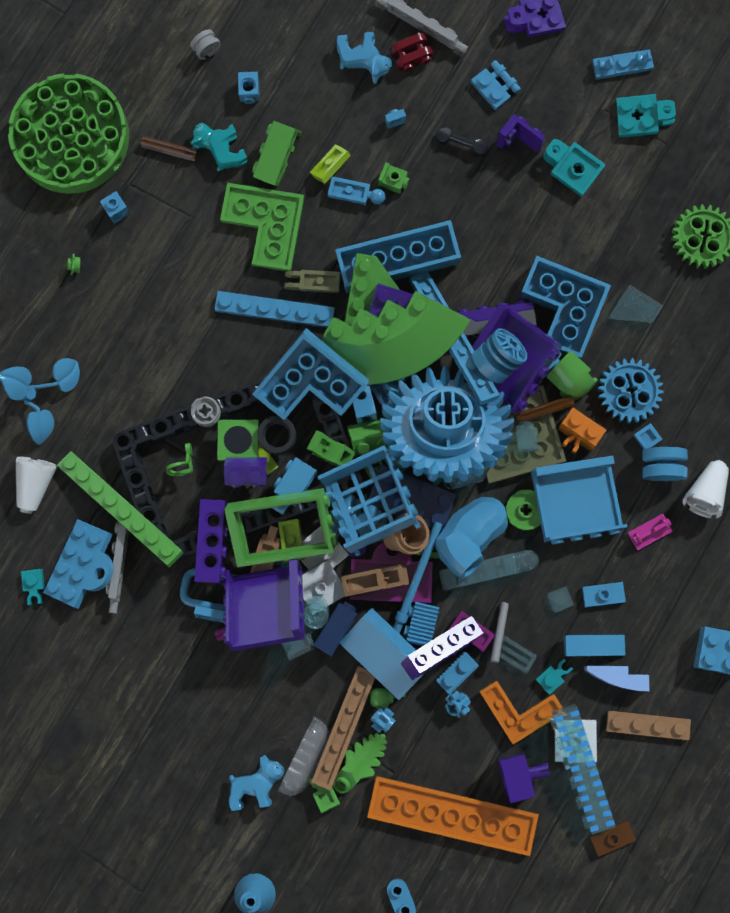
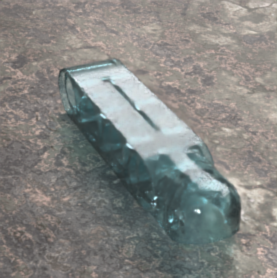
(492, 569)

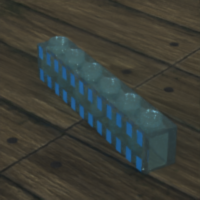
(582, 768)

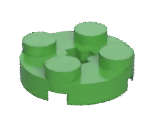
(516, 517)

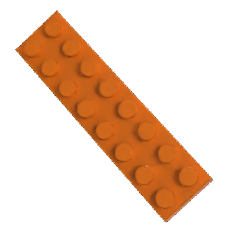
(453, 815)

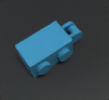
(296, 479)

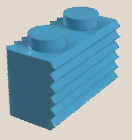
(422, 624)
(457, 673)

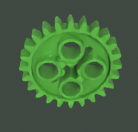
(686, 232)

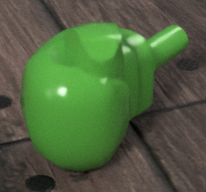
(381, 698)

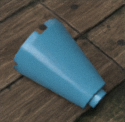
(258, 888)

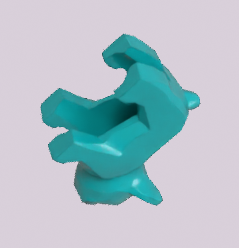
(218, 143)

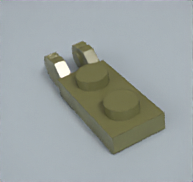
(314, 281)

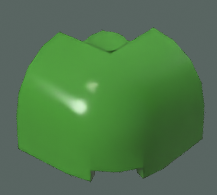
(572, 377)

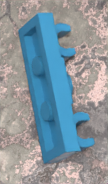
(622, 64)

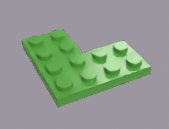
(276, 217)

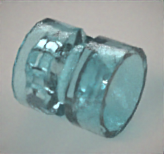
(316, 612)

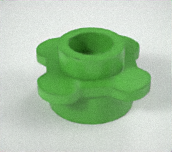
(73, 264)

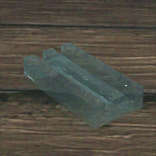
(522, 649)

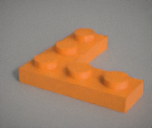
(517, 725)

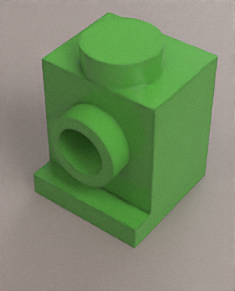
(394, 185)

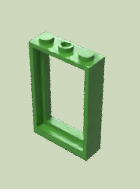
(238, 538)

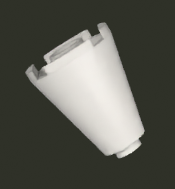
(32, 482)
(708, 491)

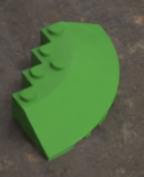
(397, 340)

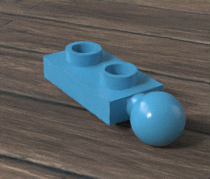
(354, 191)

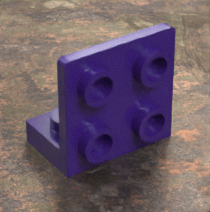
(519, 127)

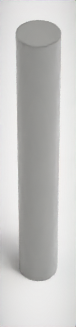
(499, 632)

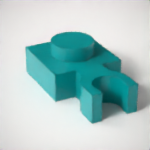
(33, 582)
(551, 678)

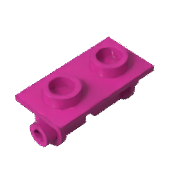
(650, 531)

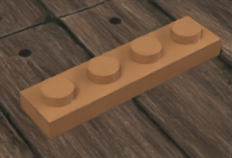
(648, 725)

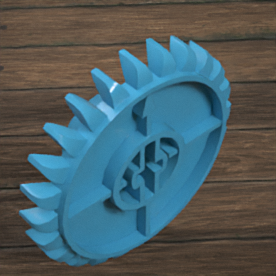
(442, 448)

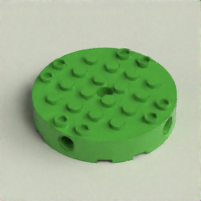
(74, 160)

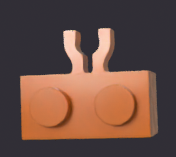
(581, 430)

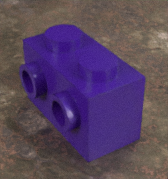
(245, 471)

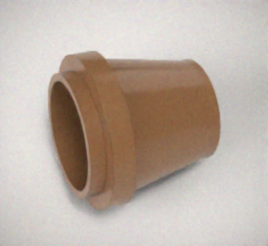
(409, 539)

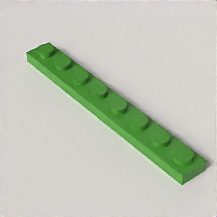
(120, 509)

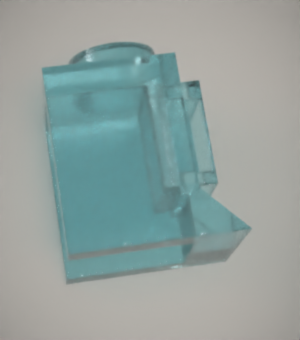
(526, 437)

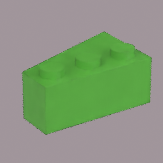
(275, 153)

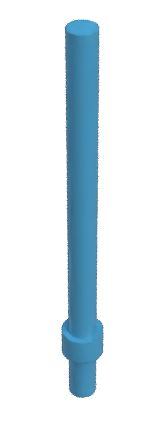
(402, 615)

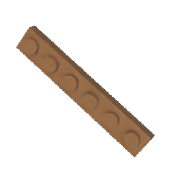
(343, 728)

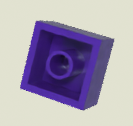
(518, 776)

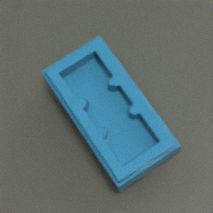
(603, 594)

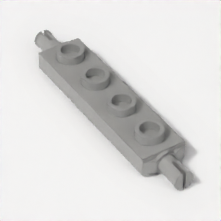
(426, 25)
(119, 550)

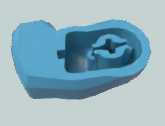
(469, 534)

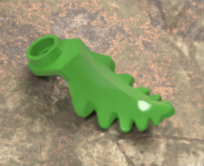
(359, 763)

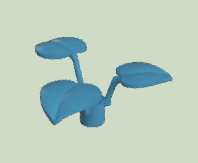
(17, 387)

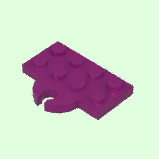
(382, 560)

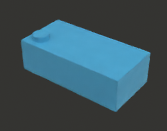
(380, 652)

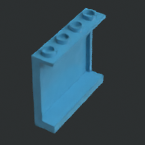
(577, 500)

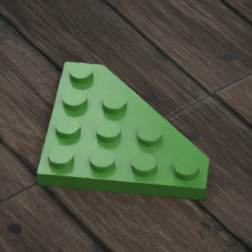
(366, 275)

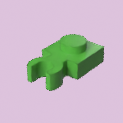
(325, 798)

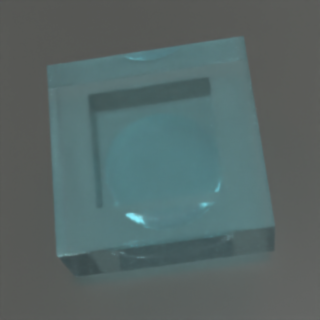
(560, 599)

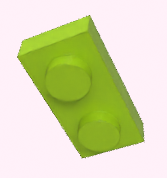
(330, 164)
(290, 534)

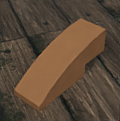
(375, 580)

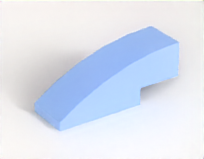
(619, 677)

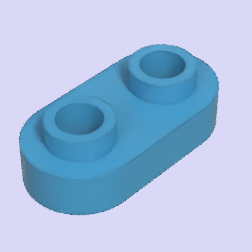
(402, 899)

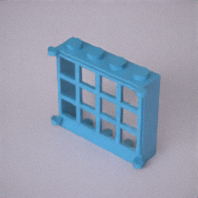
(342, 513)

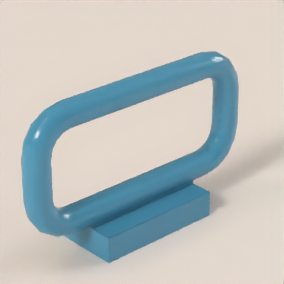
(203, 609)

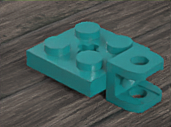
(654, 115)
(563, 164)

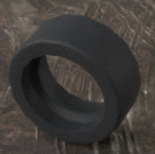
(276, 450)

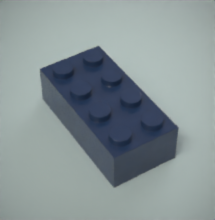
(430, 501)

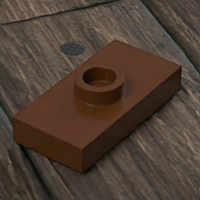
(612, 838)

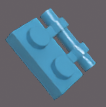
(491, 89)

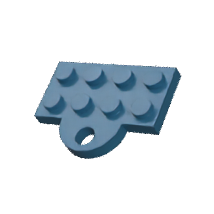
(80, 565)

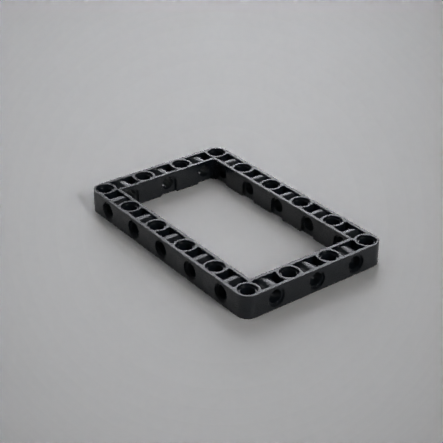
(181, 422)

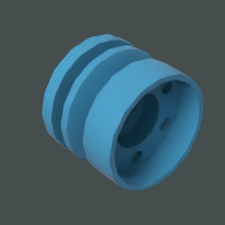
(499, 356)

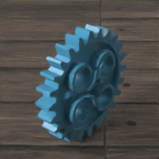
(648, 387)

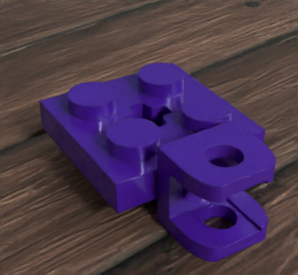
(526, 17)
(386, 293)

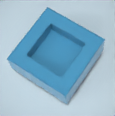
(395, 118)
(647, 437)

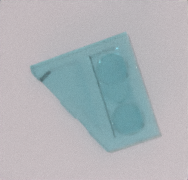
(636, 307)

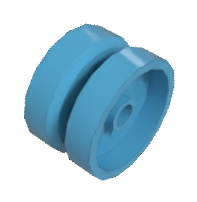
(665, 464)

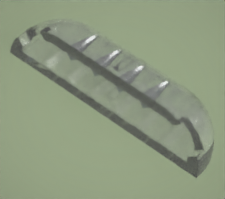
(305, 759)

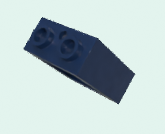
(336, 628)

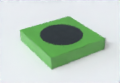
(237, 439)

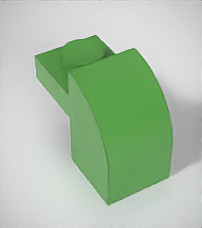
(330, 450)

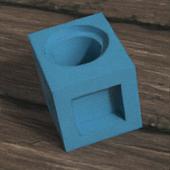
(248, 79)
(115, 207)

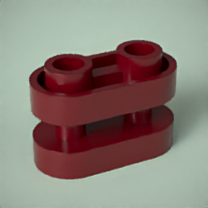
(422, 55)

